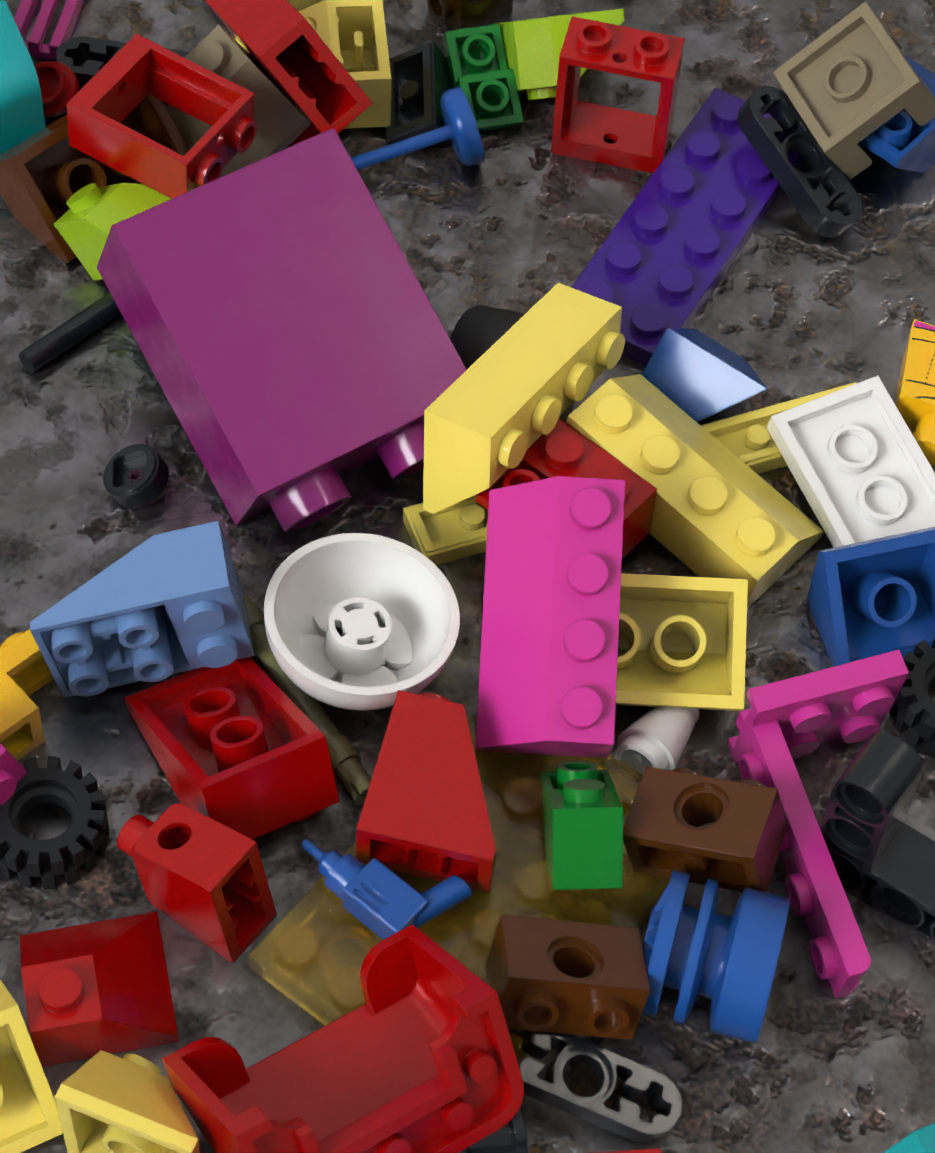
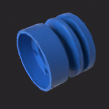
(715, 955)

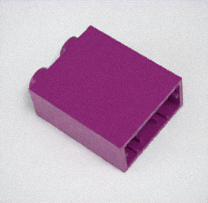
(283, 330)

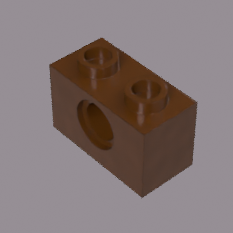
(736, 850)
(568, 976)

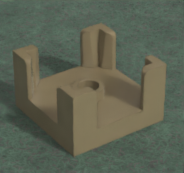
(853, 85)

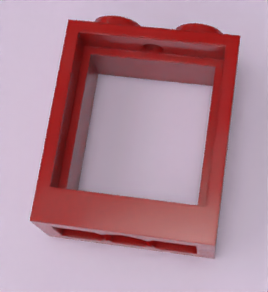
(151, 69)
(584, 126)

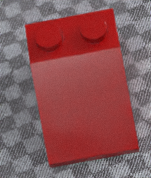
(236, 747)

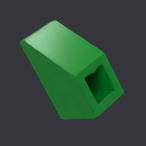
(582, 827)

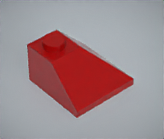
(97, 989)

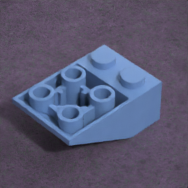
(149, 615)

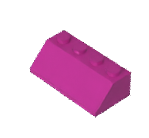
(551, 618)

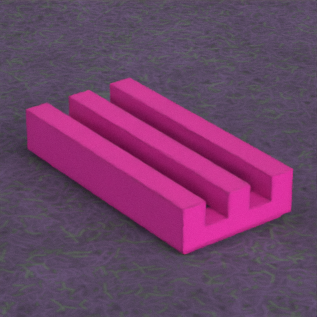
(63, 31)

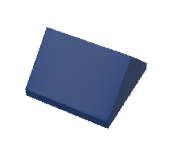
(875, 596)

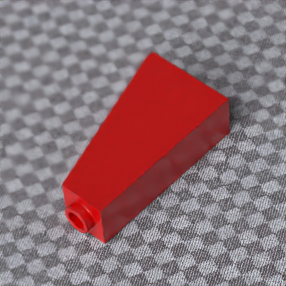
(295, 59)

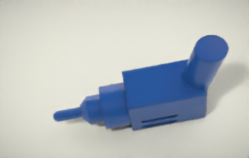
(381, 896)

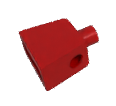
(201, 877)

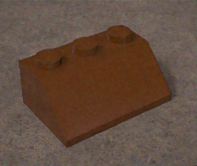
(46, 171)

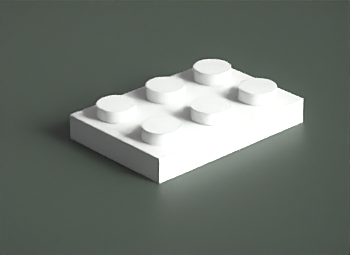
(857, 464)

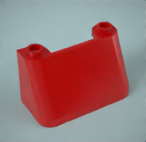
(402, 1074)

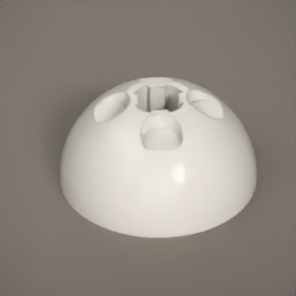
(360, 620)

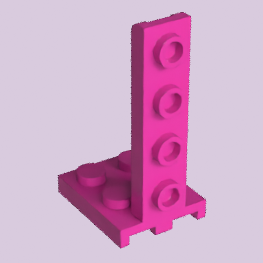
(788, 723)

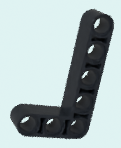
(870, 843)

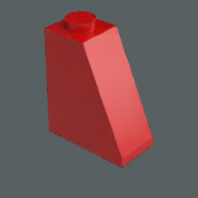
(427, 796)

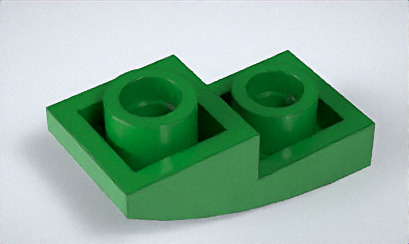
(481, 70)

